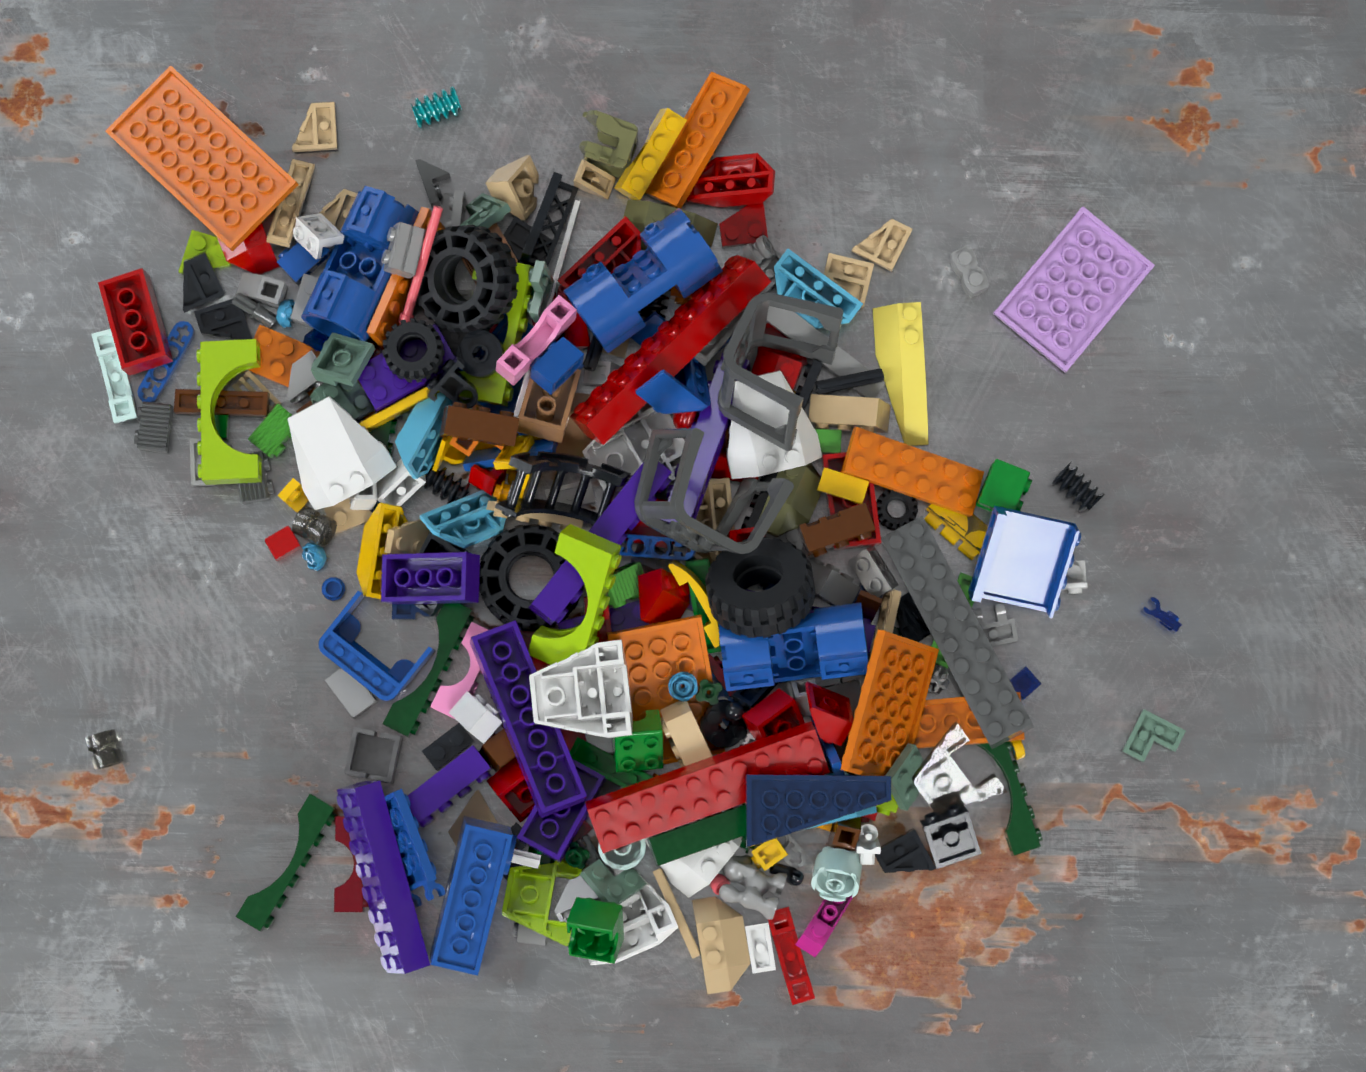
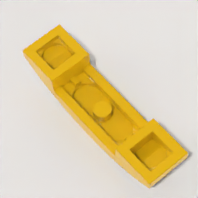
(683, 575)

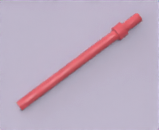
(422, 263)

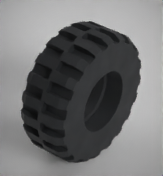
(494, 274)
(496, 566)
(767, 610)

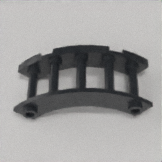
(562, 464)

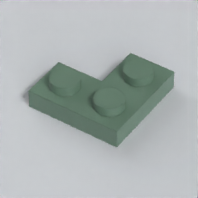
(486, 211)
(542, 284)
(1148, 730)
(901, 775)
(612, 888)

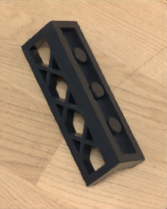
(543, 215)

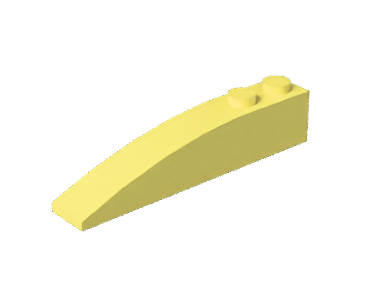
(902, 360)

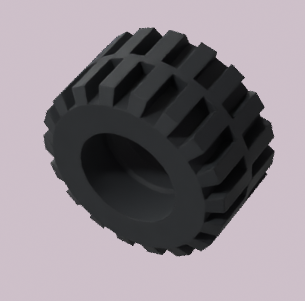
(410, 331)

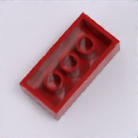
(135, 321)
(836, 504)

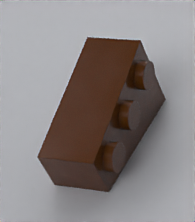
(479, 425)
(836, 530)
(497, 750)

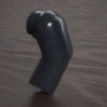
(794, 876)

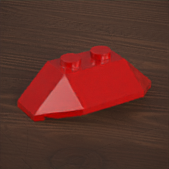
(734, 181)
(612, 250)
(253, 253)

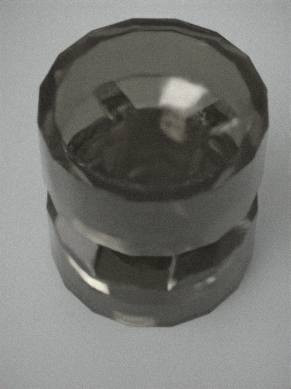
(313, 526)
(104, 749)

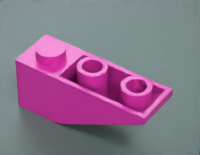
(822, 925)

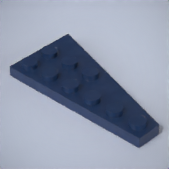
(796, 802)

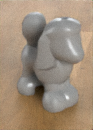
(757, 883)

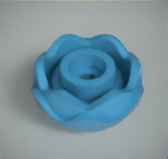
(284, 312)
(314, 556)
(688, 691)

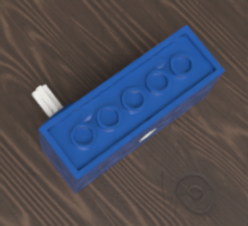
(472, 891)

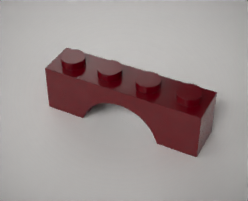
(349, 895)

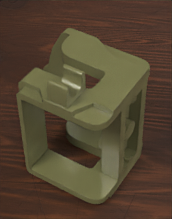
(612, 133)

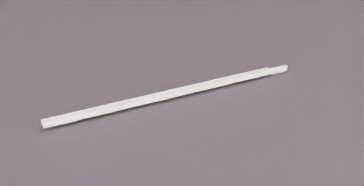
(570, 226)

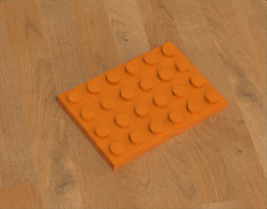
(657, 654)
(889, 703)

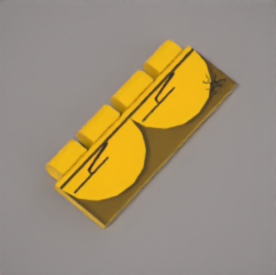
(958, 526)

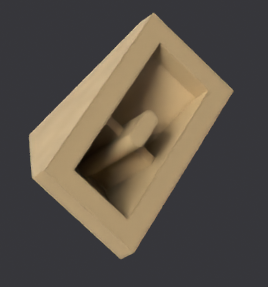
(594, 180)

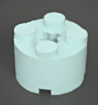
(627, 860)
(836, 874)

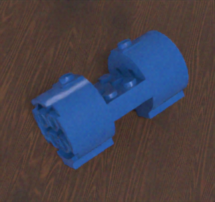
(673, 257)
(354, 273)
(822, 645)

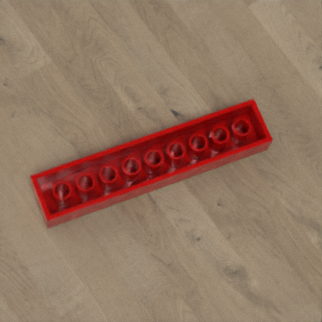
(670, 347)
(701, 787)

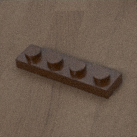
(228, 403)

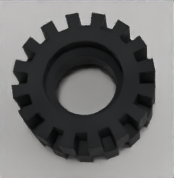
(892, 522)

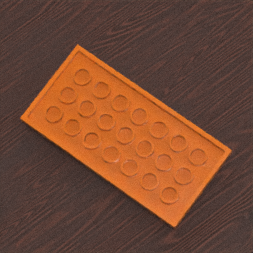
(201, 158)

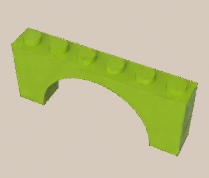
(218, 365)
(496, 388)
(595, 562)

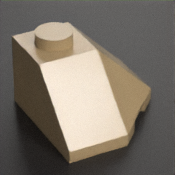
(515, 186)

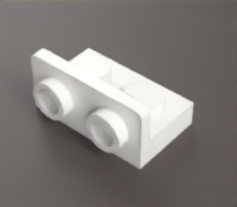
(315, 233)

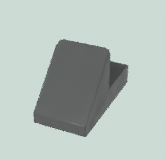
(431, 174)

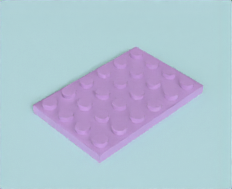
(1074, 289)

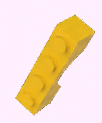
(658, 143)

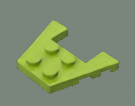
(530, 898)

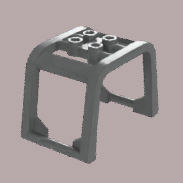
(749, 335)
(687, 529)

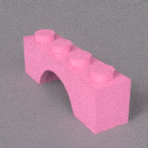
(549, 328)
(449, 695)

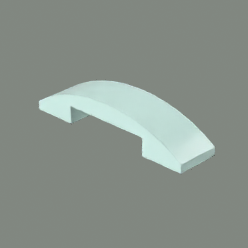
(115, 379)

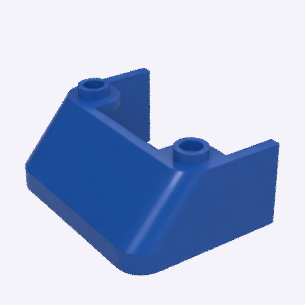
(677, 394)
(341, 648)

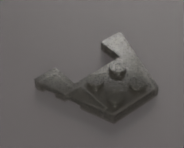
(944, 782)

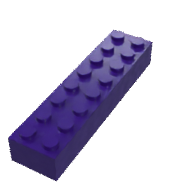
(611, 525)
(537, 747)
(382, 877)

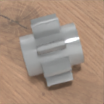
(939, 679)

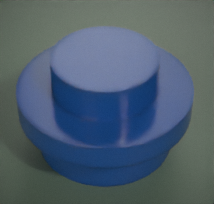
(333, 588)

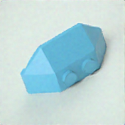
(802, 281)
(420, 435)
(465, 520)

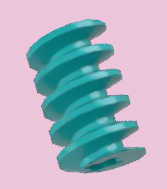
(436, 106)

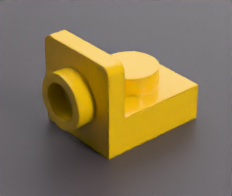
(294, 495)
(768, 854)

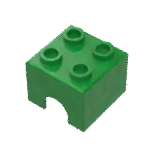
(1003, 487)
(643, 748)
(595, 930)

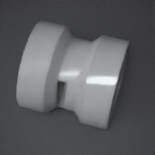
(759, 250)

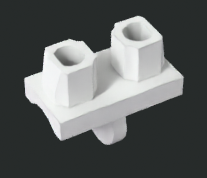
(868, 844)

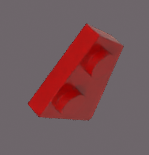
(744, 226)

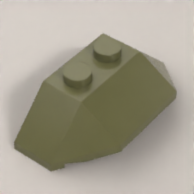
(646, 212)
(801, 501)

